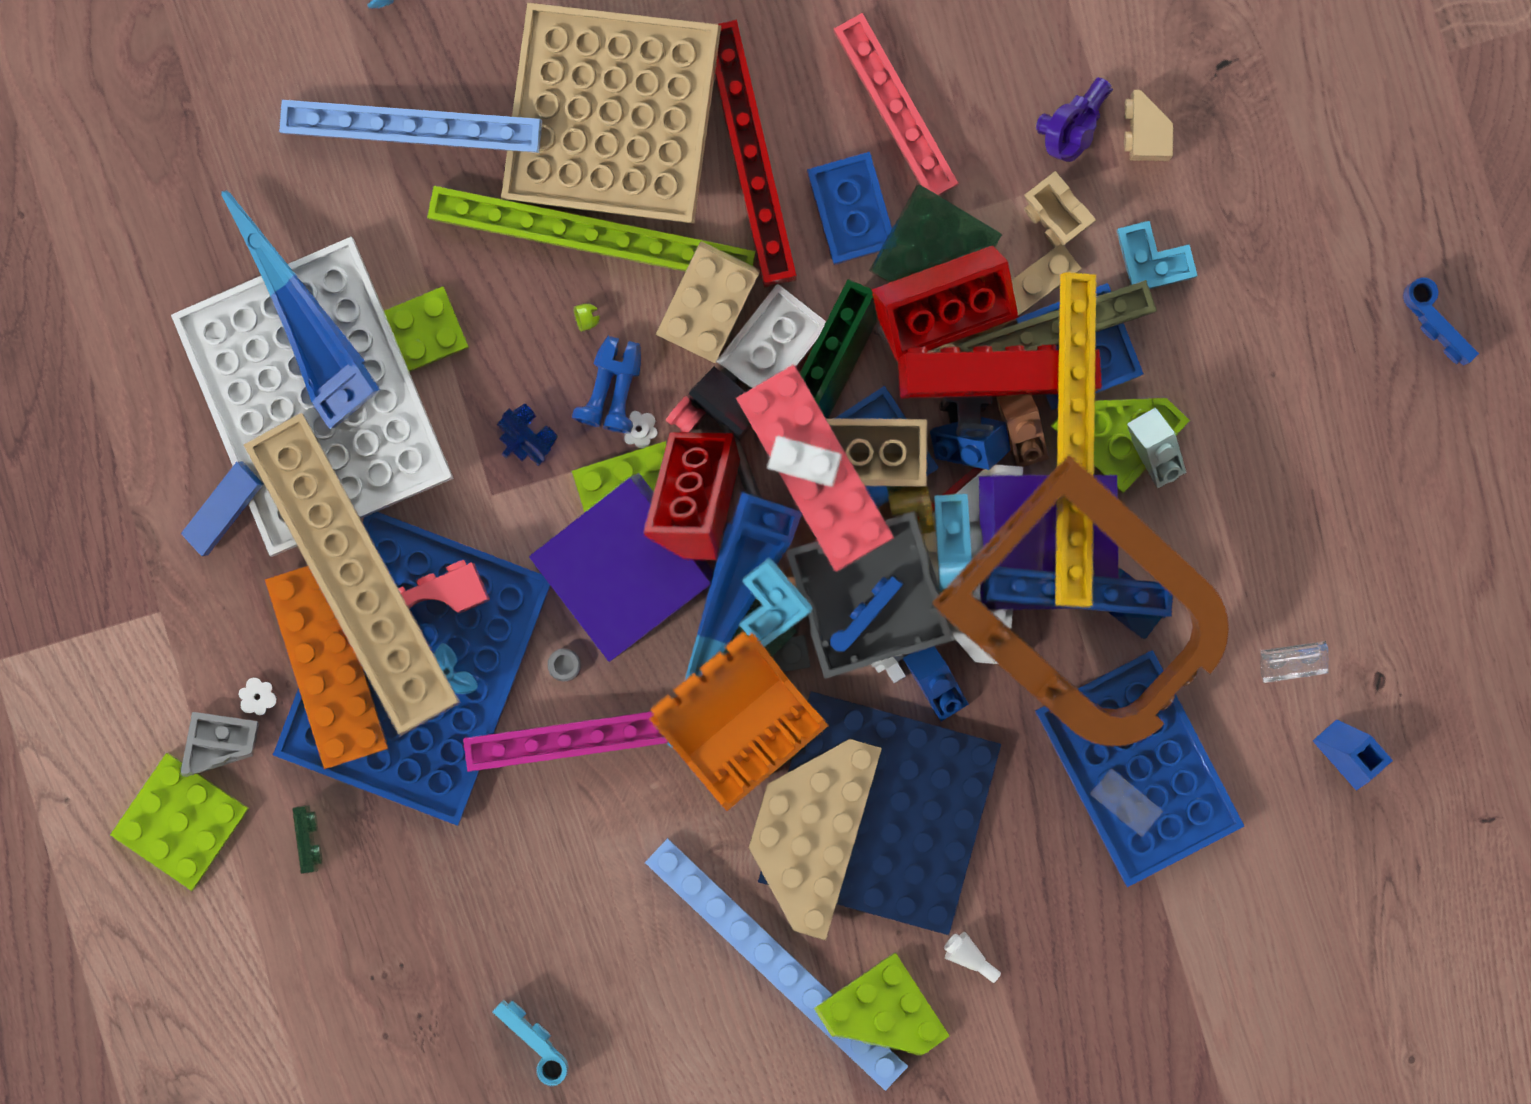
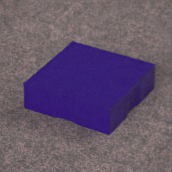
(1001, 497)
(615, 575)

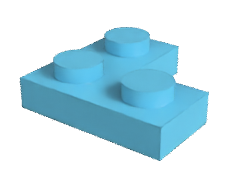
(1148, 264)
(780, 601)

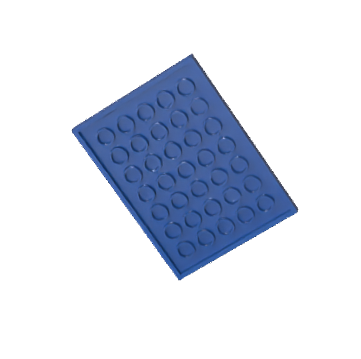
(429, 762)

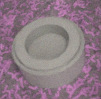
(564, 665)

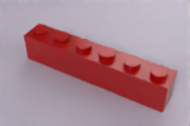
(983, 372)

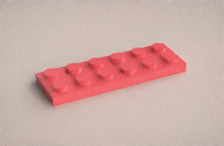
(839, 515)

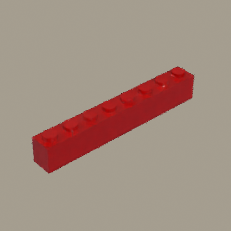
(752, 159)

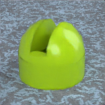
(584, 316)

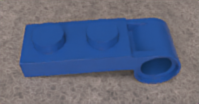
(1435, 325)

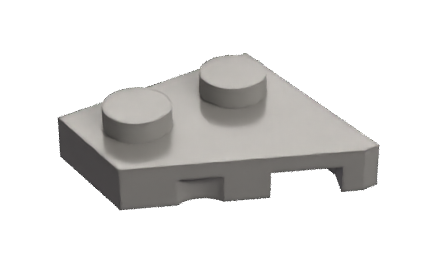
(217, 742)

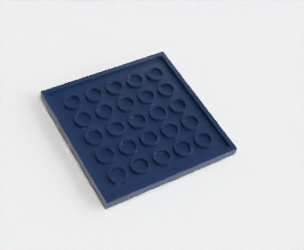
(916, 815)

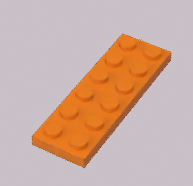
(325, 670)

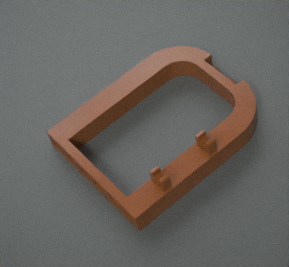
(1036, 674)

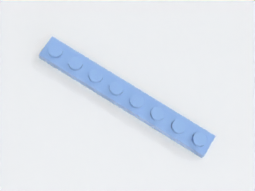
(410, 126)

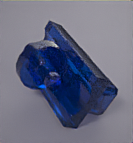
(521, 439)

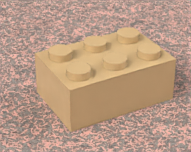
(707, 302)

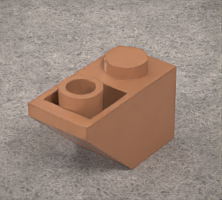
(1023, 429)

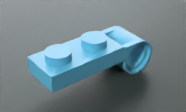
(952, 536)
(535, 1037)

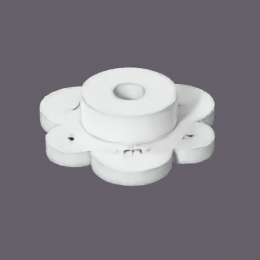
(648, 432)
(250, 704)

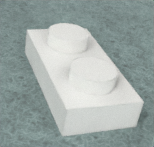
(804, 461)

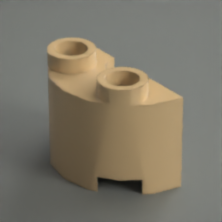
(1057, 210)

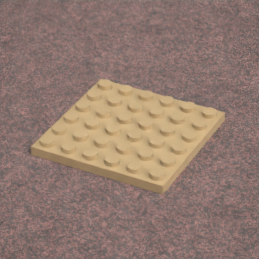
(618, 112)

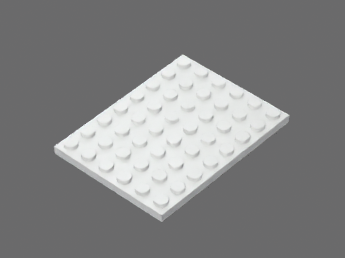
(256, 384)

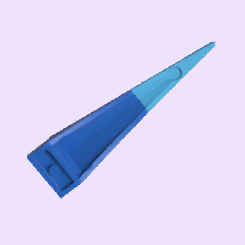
(326, 358)
(756, 533)

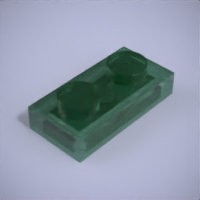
(309, 853)

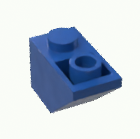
(971, 450)
(936, 682)
(1352, 753)

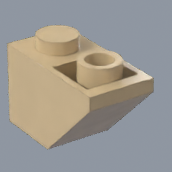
(1149, 132)

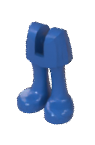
(607, 367)

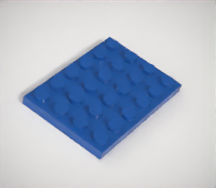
(1164, 767)

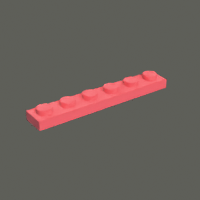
(895, 105)

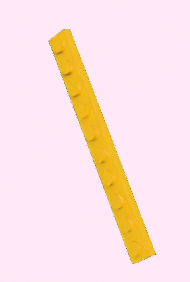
(1075, 433)

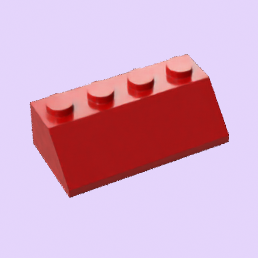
(946, 302)
(693, 493)

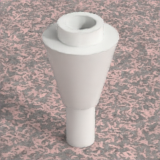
(964, 952)

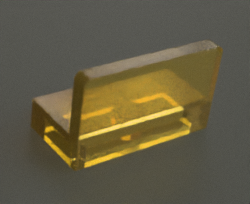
(912, 499)

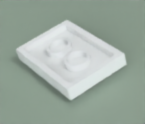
(772, 338)

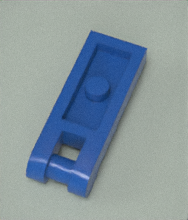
(864, 614)

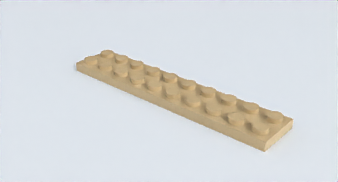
(351, 574)

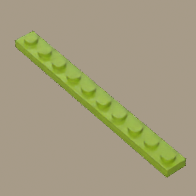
(570, 230)

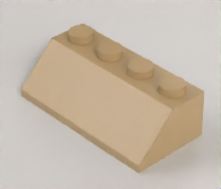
(885, 449)

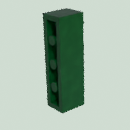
(840, 345)

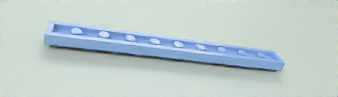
(765, 954)

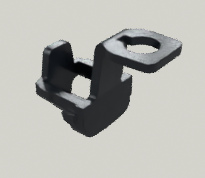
(968, 415)

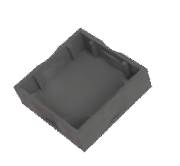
(901, 627)

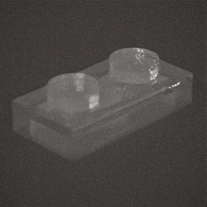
(1294, 661)
(1126, 802)

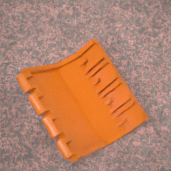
(737, 720)

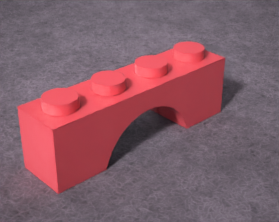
(458, 588)

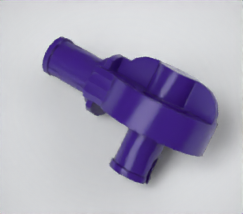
(1083, 115)

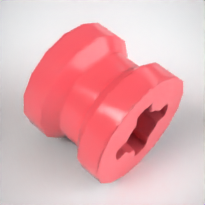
(685, 416)

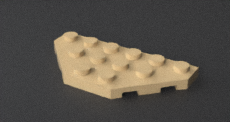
(810, 831)

